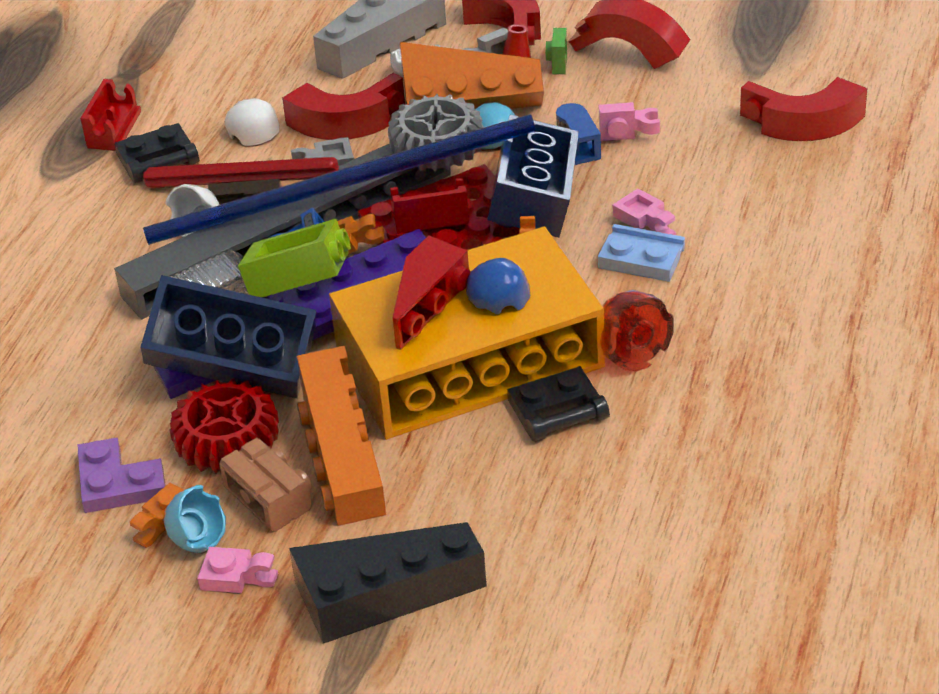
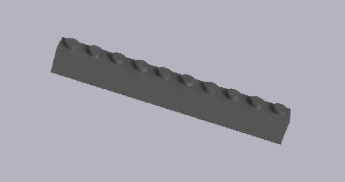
(141, 276)

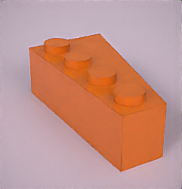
(471, 76)
(339, 437)

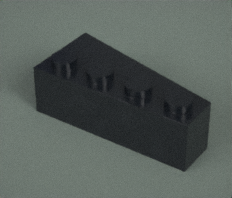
(385, 576)

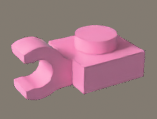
(621, 120)
(643, 210)
(233, 568)

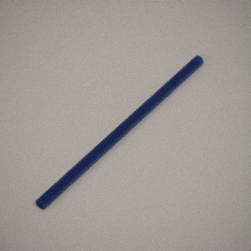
(339, 179)

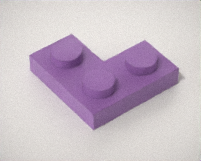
(109, 483)

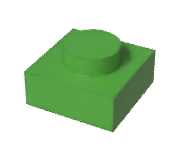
(557, 50)

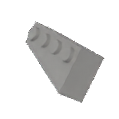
(371, 30)

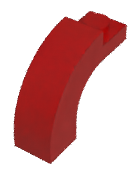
(504, 14)
(636, 22)
(342, 116)
(806, 116)

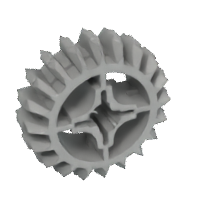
(432, 121)

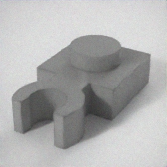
(335, 148)

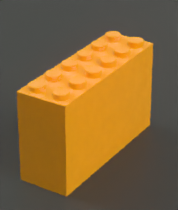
(467, 352)

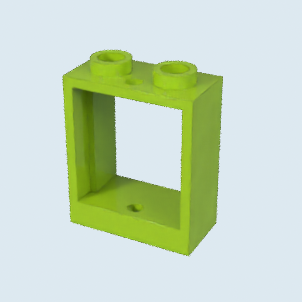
(295, 259)

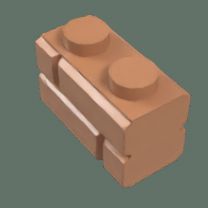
(266, 484)

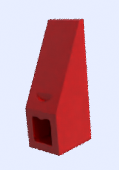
(428, 282)

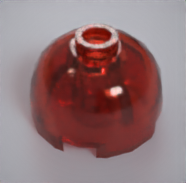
(635, 329)

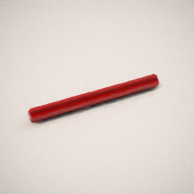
(239, 172)

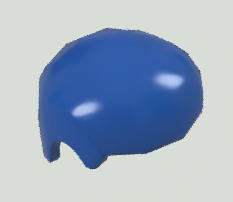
(498, 285)

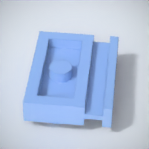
(641, 252)

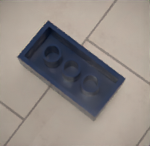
(535, 178)
(227, 335)

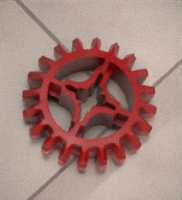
(221, 421)

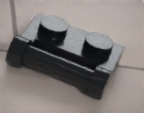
(156, 149)
(557, 402)

